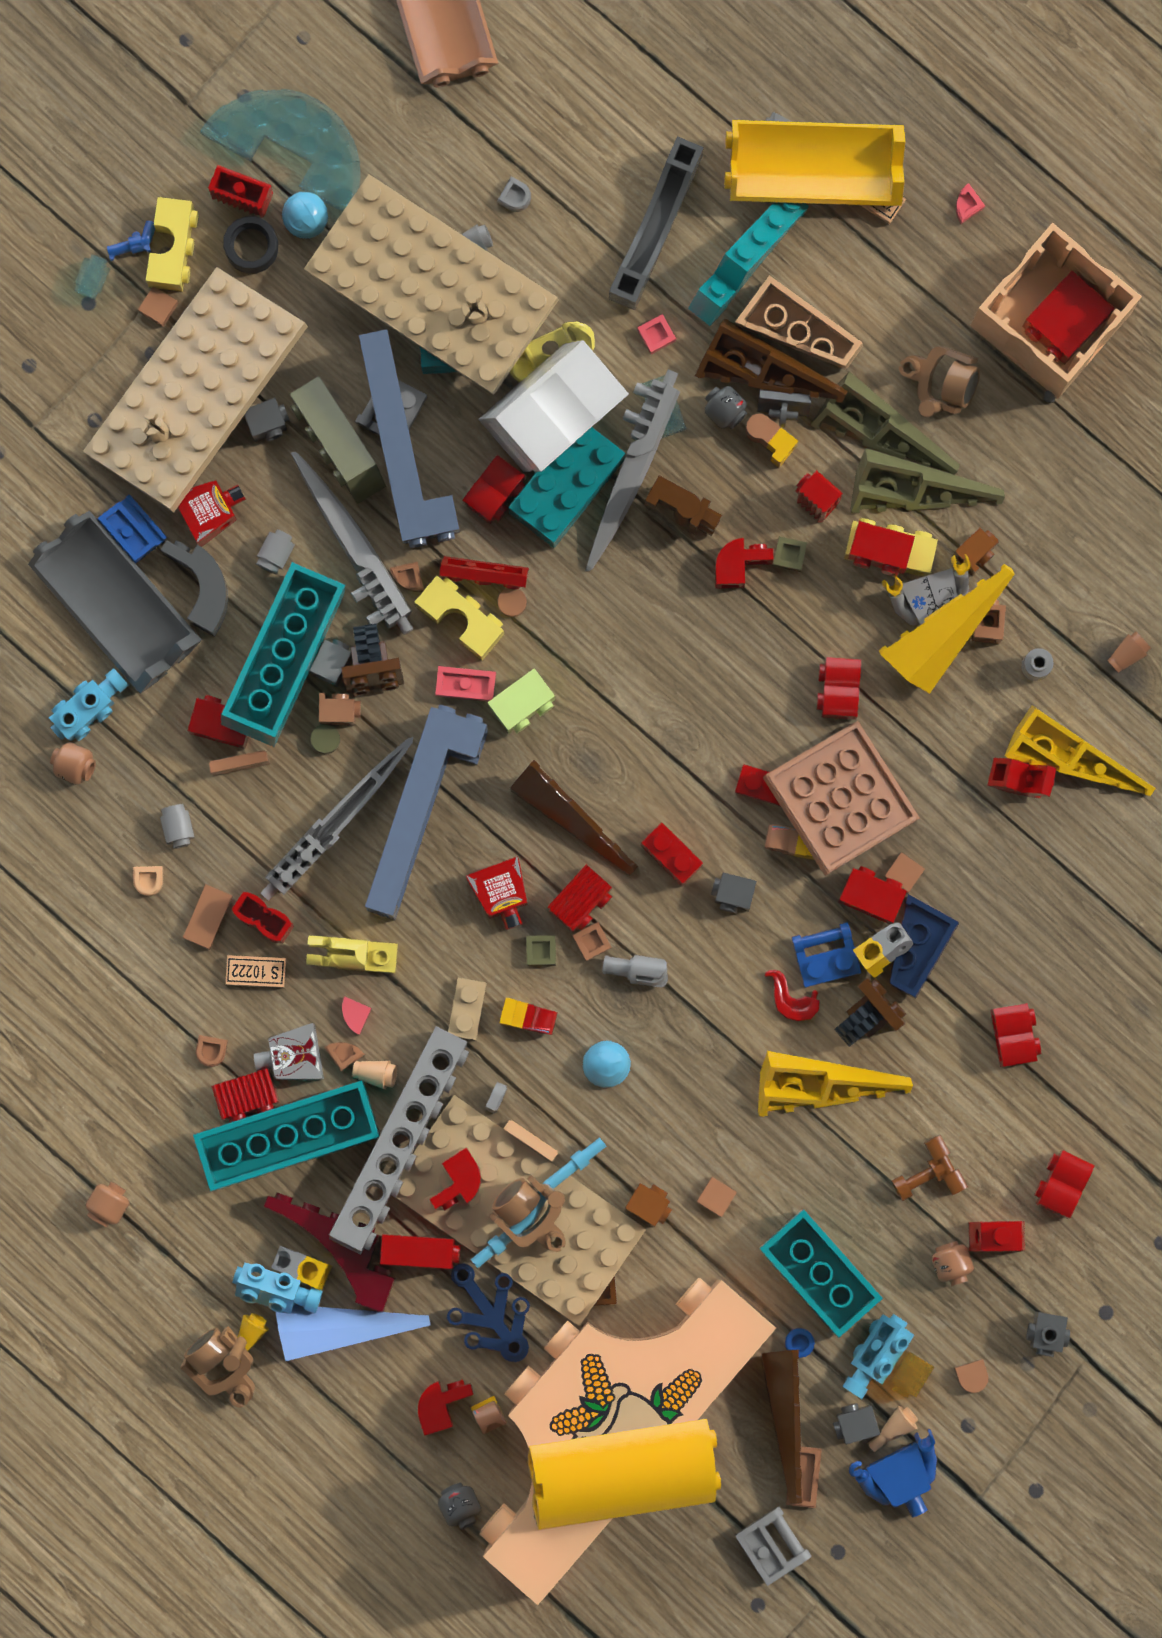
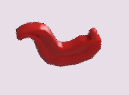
(789, 1007)

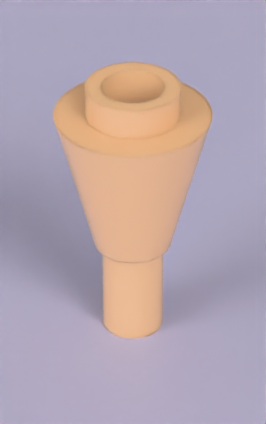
(899, 1424)

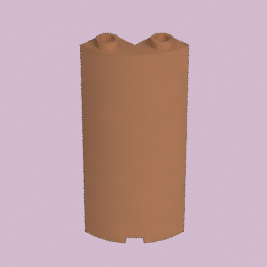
(447, 39)

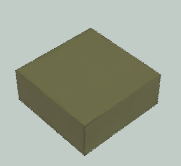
(789, 554)
(541, 950)

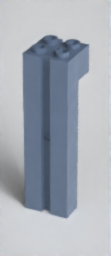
(416, 517)
(442, 737)

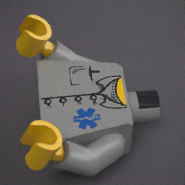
(925, 595)

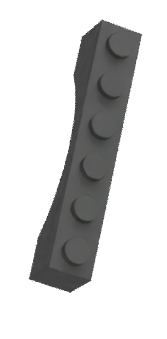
(656, 224)

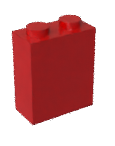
(1067, 317)
(419, 1251)

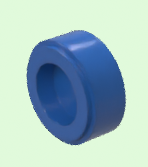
(800, 1340)

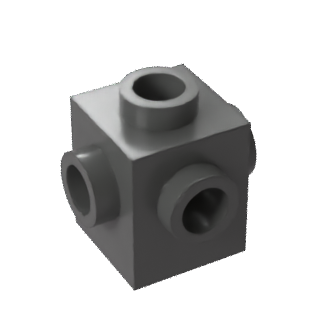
(1057, 1326)

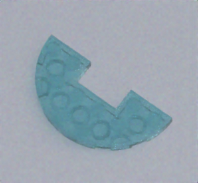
(298, 125)

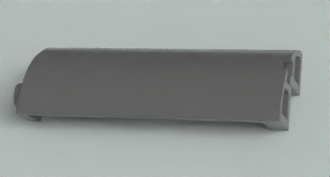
(114, 601)

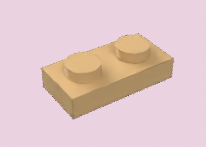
(467, 1008)

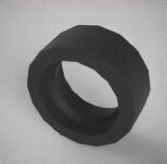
(242, 224)

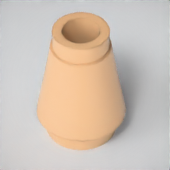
(377, 1073)

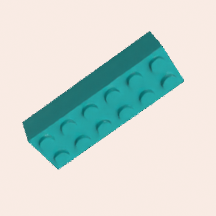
(282, 654)
(286, 1136)

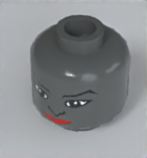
(725, 407)
(459, 1505)

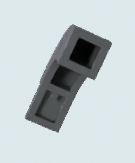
(213, 596)

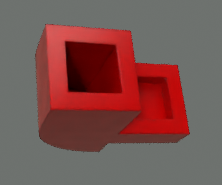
(732, 562)
(1021, 777)
(466, 1178)
(433, 1407)

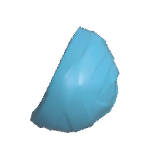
(304, 215)
(606, 1064)

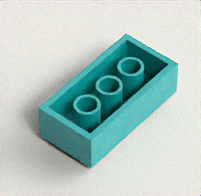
(567, 486)
(820, 1273)

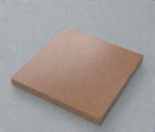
(841, 798)

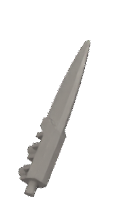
(647, 432)
(371, 571)
(325, 832)

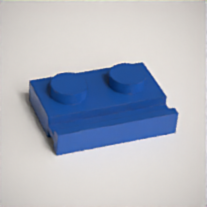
(132, 528)

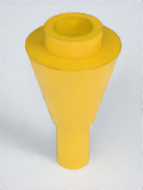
(252, 1329)

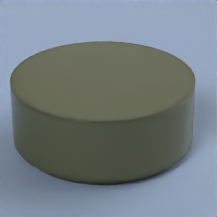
(325, 739)

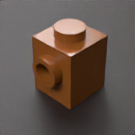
(649, 1204)

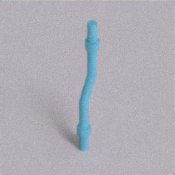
(578, 1161)

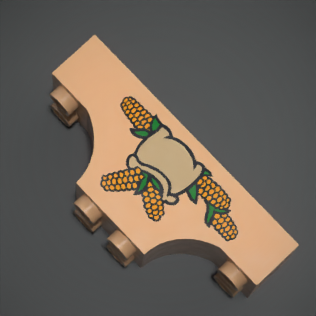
(612, 1387)

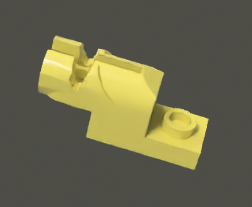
(354, 954)

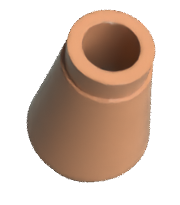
(1129, 652)

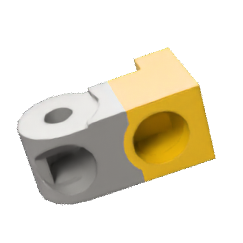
(883, 948)
(302, 1267)

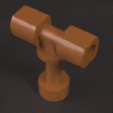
(939, 1168)

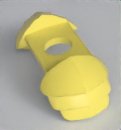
(534, 356)

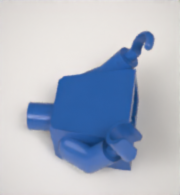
(900, 1475)

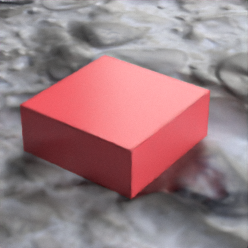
(656, 334)

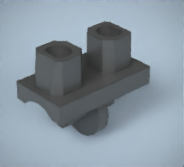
(784, 405)

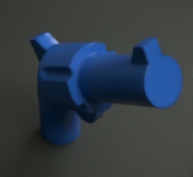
(135, 243)

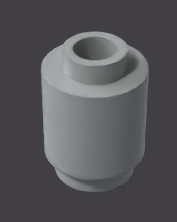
(275, 551)
(1031, 671)
(177, 826)

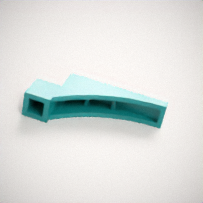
(744, 259)

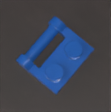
(830, 964)

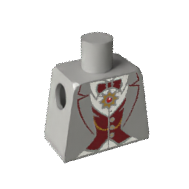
(293, 1055)

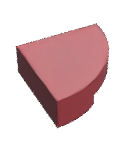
(968, 204)
(355, 1014)

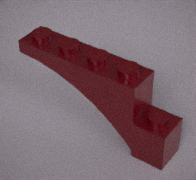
(369, 1285)

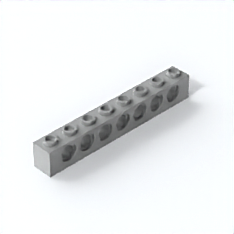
(439, 1045)

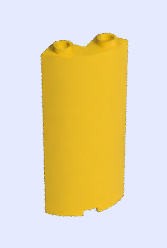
(815, 163)
(623, 1473)

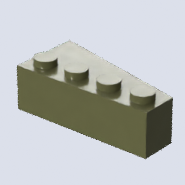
(338, 440)

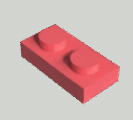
(465, 683)

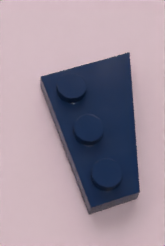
(930, 935)

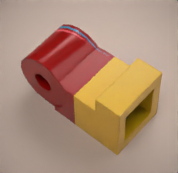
(528, 1017)

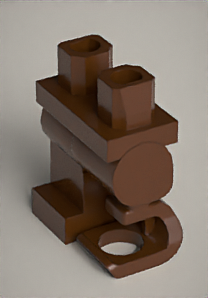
(686, 506)

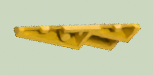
(933, 646)
(1046, 742)
(801, 1081)

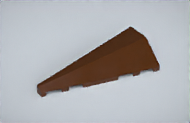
(751, 361)
(548, 798)
(783, 1391)

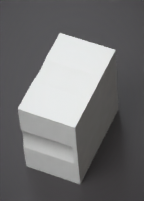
(553, 406)

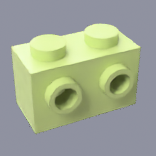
(522, 701)

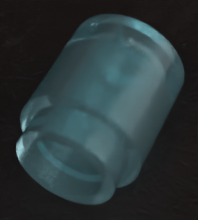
(91, 276)

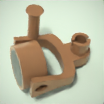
(958, 385)
(518, 1202)
(212, 1349)

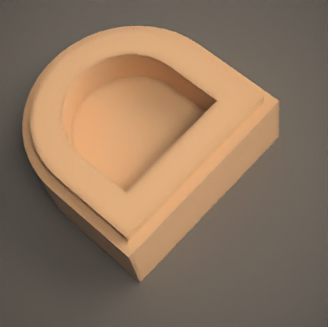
(148, 879)

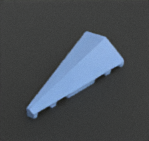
(332, 1328)

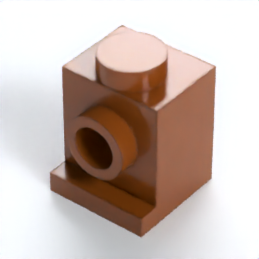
(978, 549)

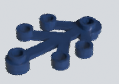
(492, 1316)

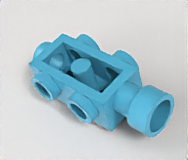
(83, 713)
(269, 1292)
(878, 1353)

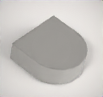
(515, 195)
(496, 1098)

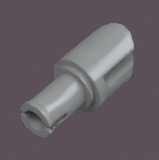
(638, 969)

